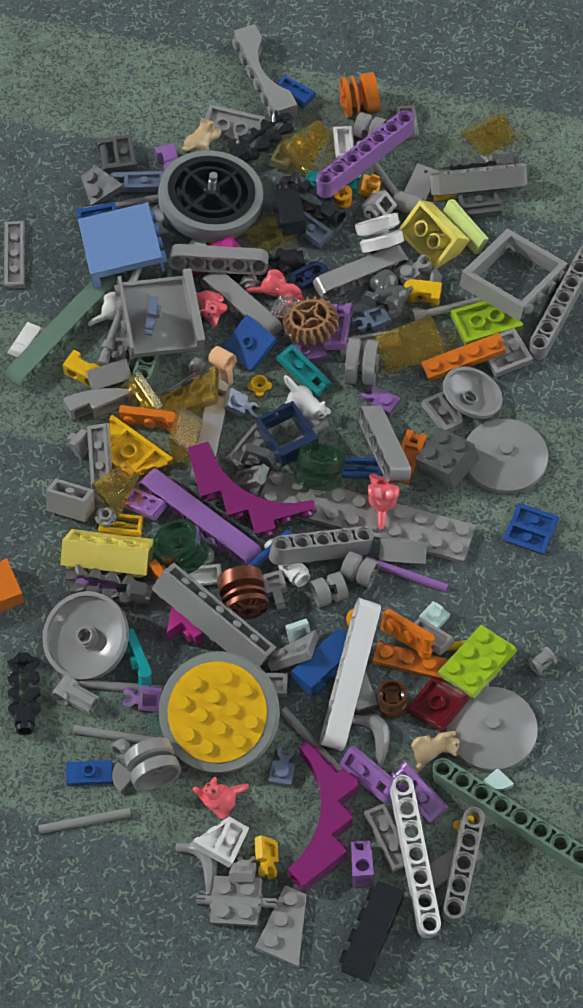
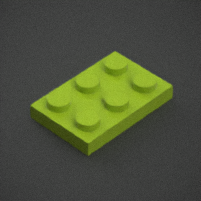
(482, 321)
(477, 661)

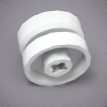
(379, 230)

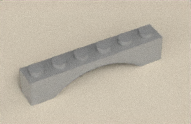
(249, 44)

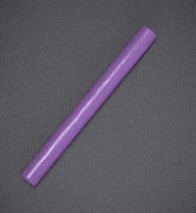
(411, 576)

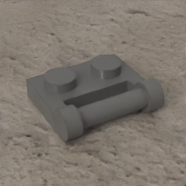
(123, 153)

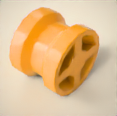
(346, 199)

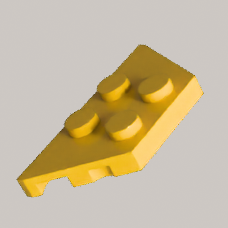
(135, 449)

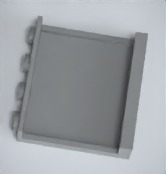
(179, 322)

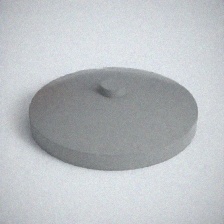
(509, 456)
(85, 635)
(495, 730)

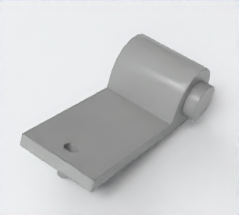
(416, 189)

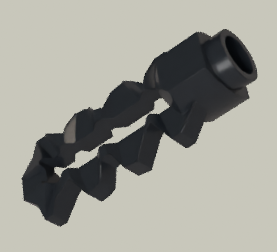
(242, 148)
(328, 210)
(290, 261)
(23, 714)

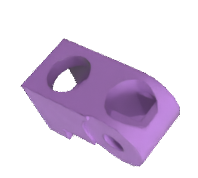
(166, 154)
(362, 864)

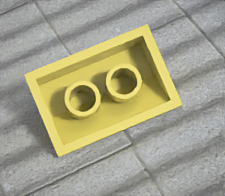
(433, 234)

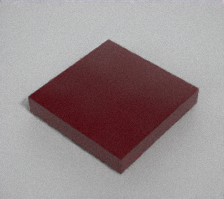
(437, 704)

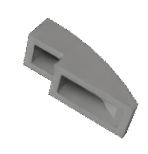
(96, 402)

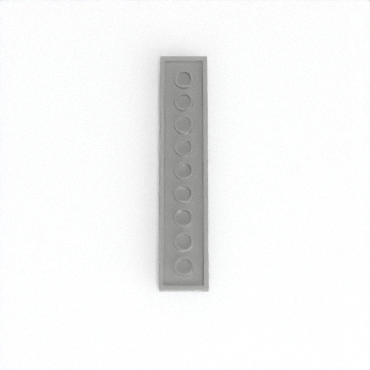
(347, 509)

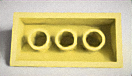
(107, 552)

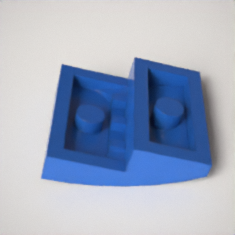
(531, 528)

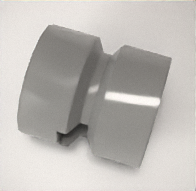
(366, 125)
(362, 570)
(322, 593)

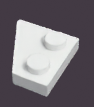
(222, 841)

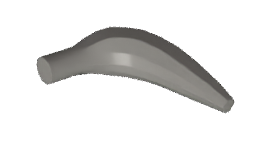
(380, 731)
(209, 865)

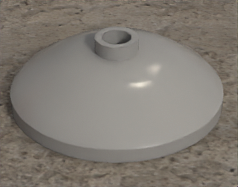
(472, 392)

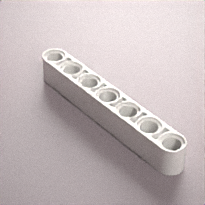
(350, 674)
(413, 867)

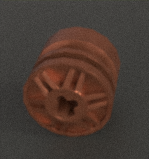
(243, 591)

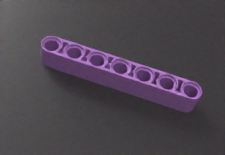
(365, 154)
(206, 521)

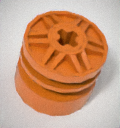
(359, 94)

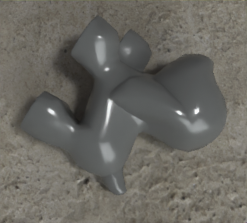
(387, 292)

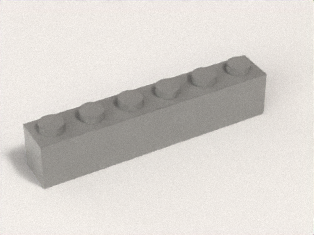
(212, 615)

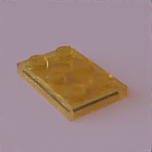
(410, 344)

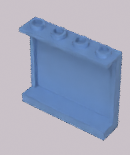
(121, 241)

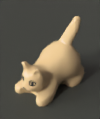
(201, 137)
(428, 748)

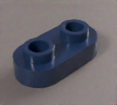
(306, 275)

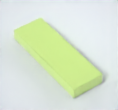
(466, 225)

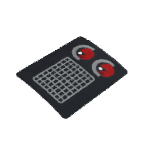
(183, 381)

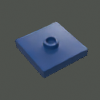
(250, 342)

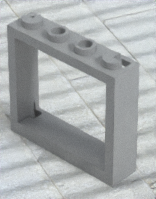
(497, 297)

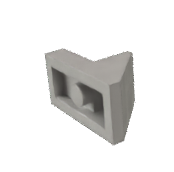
(252, 479)

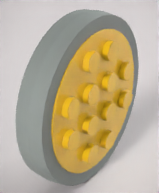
(219, 712)

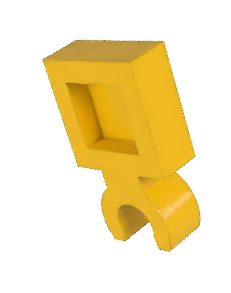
(267, 853)

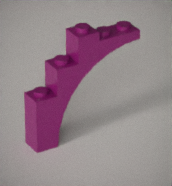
(263, 513)
(324, 850)

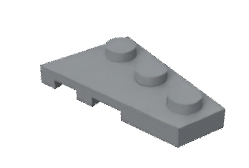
(234, 122)
(284, 928)

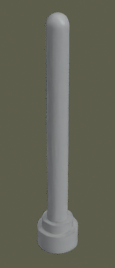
(418, 313)

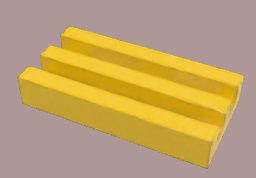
(121, 531)

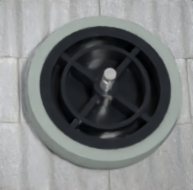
(210, 195)

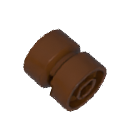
(392, 699)

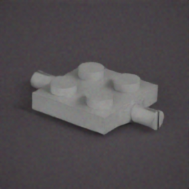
(236, 902)

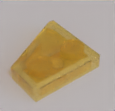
(141, 392)

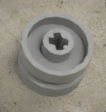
(359, 361)
(152, 764)

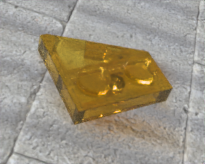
(116, 486)

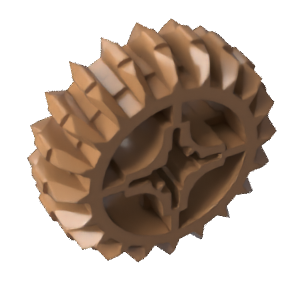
(309, 316)

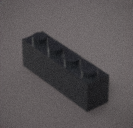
(372, 931)

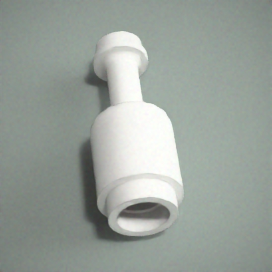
(295, 573)

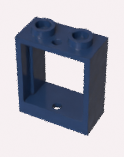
(284, 412)

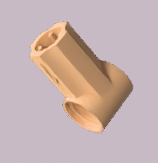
(225, 362)

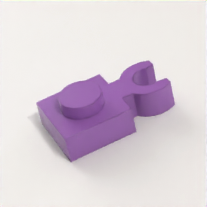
(384, 398)
(147, 698)

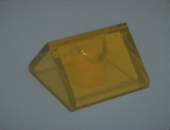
(489, 134)
(184, 433)

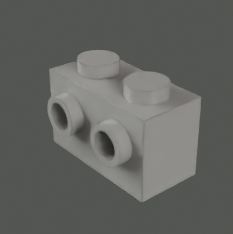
(70, 500)

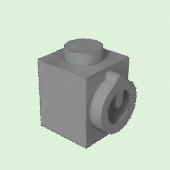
(378, 204)

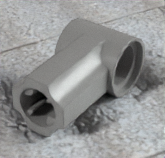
(72, 693)

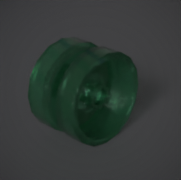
(319, 466)
(180, 544)

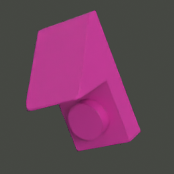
(180, 624)

